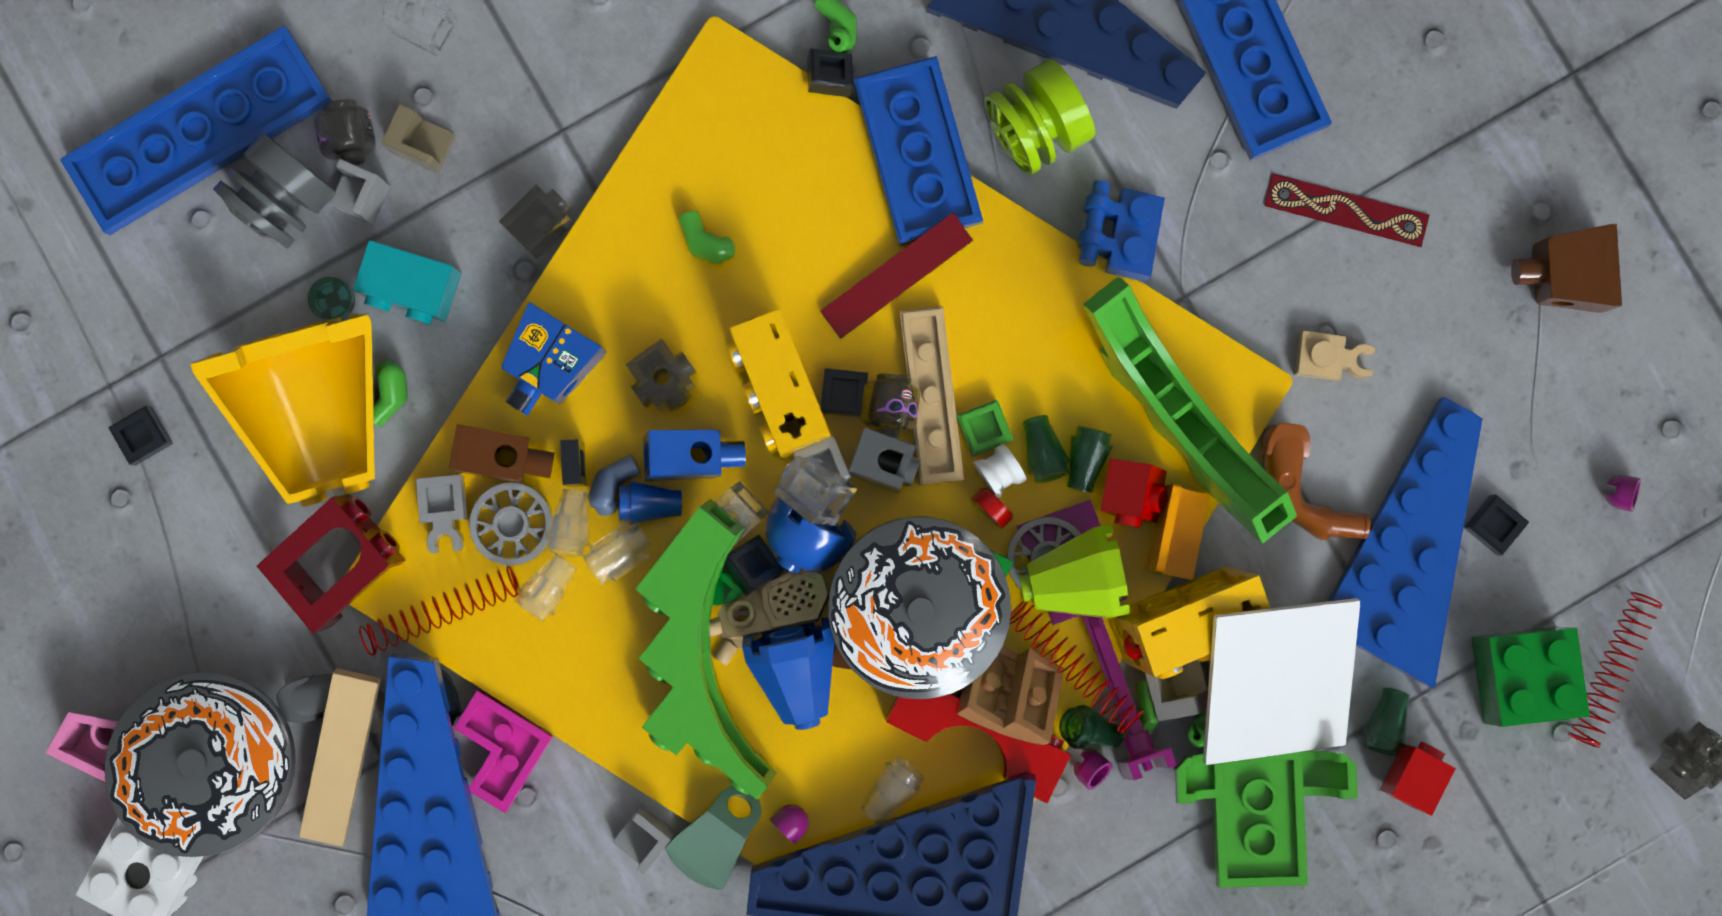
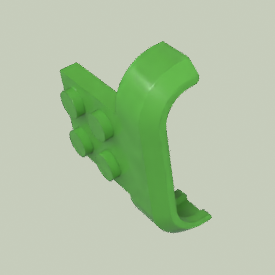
(1263, 810)

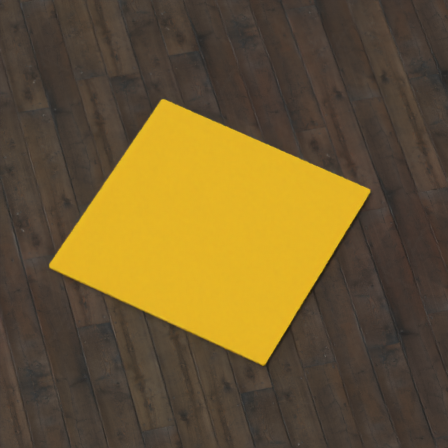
(808, 222)

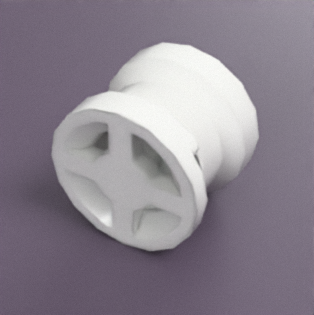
(1000, 470)

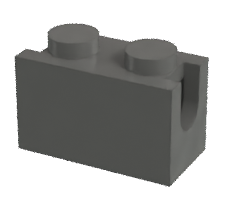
(884, 461)

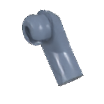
(606, 483)

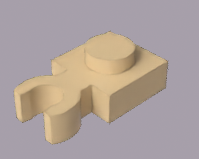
(1325, 357)

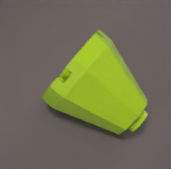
(1079, 577)

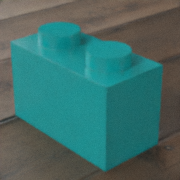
(406, 282)

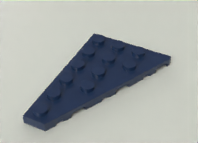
(929, 862)

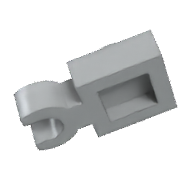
(441, 503)

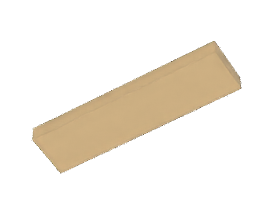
(930, 370)
(339, 757)

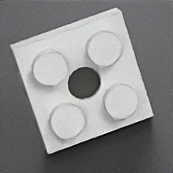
(136, 878)

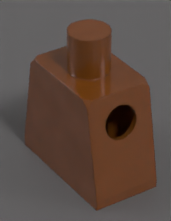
(1574, 270)
(476, 452)

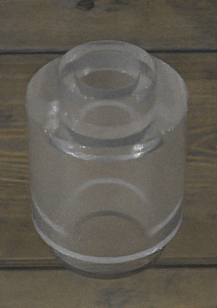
(618, 552)

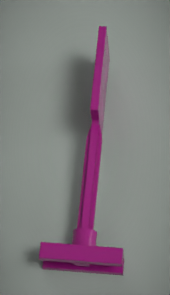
(1137, 740)

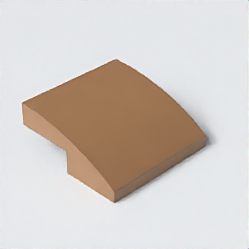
(1015, 696)

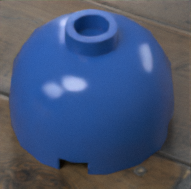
(805, 544)

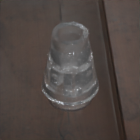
(570, 524)
(545, 589)
(892, 790)

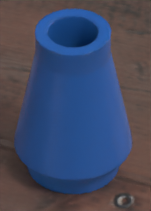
(646, 503)

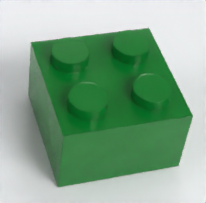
(1530, 676)

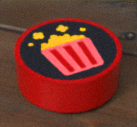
(992, 507)

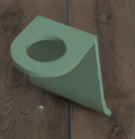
(714, 841)

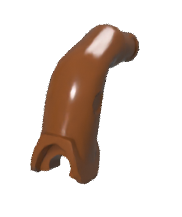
(1283, 452)

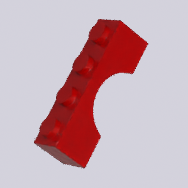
(930, 716)

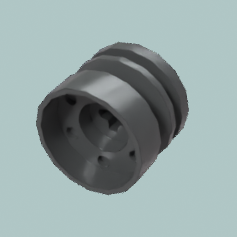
(273, 191)

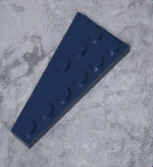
(1086, 34)

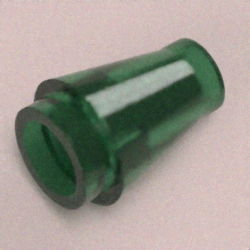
(1044, 451)
(1087, 457)
(1388, 723)
(1088, 729)

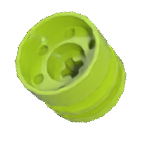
(1047, 113)

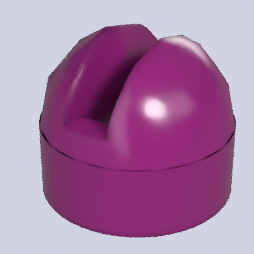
(1626, 492)
(1093, 769)
(791, 822)

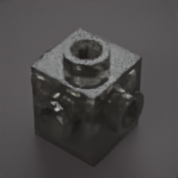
(653, 364)
(1690, 760)

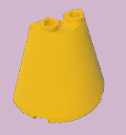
(301, 405)

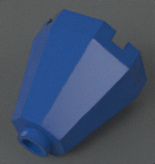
(794, 670)

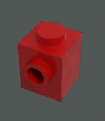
(1134, 492)
(1418, 777)

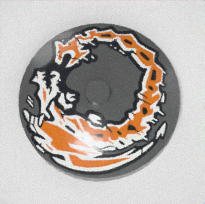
(919, 607)
(200, 764)

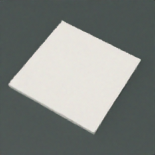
(1280, 680)

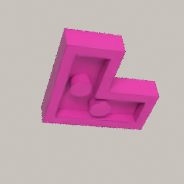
(513, 746)

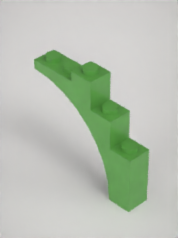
(1182, 417)
(680, 654)

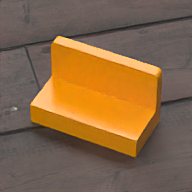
(1179, 533)

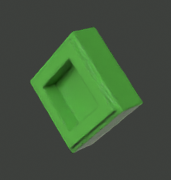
(984, 428)

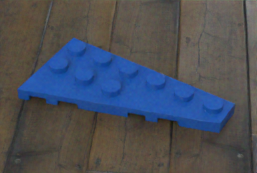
(1413, 547)
(425, 820)

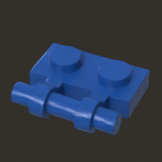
(1133, 234)

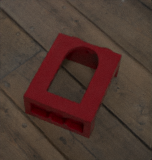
(299, 590)

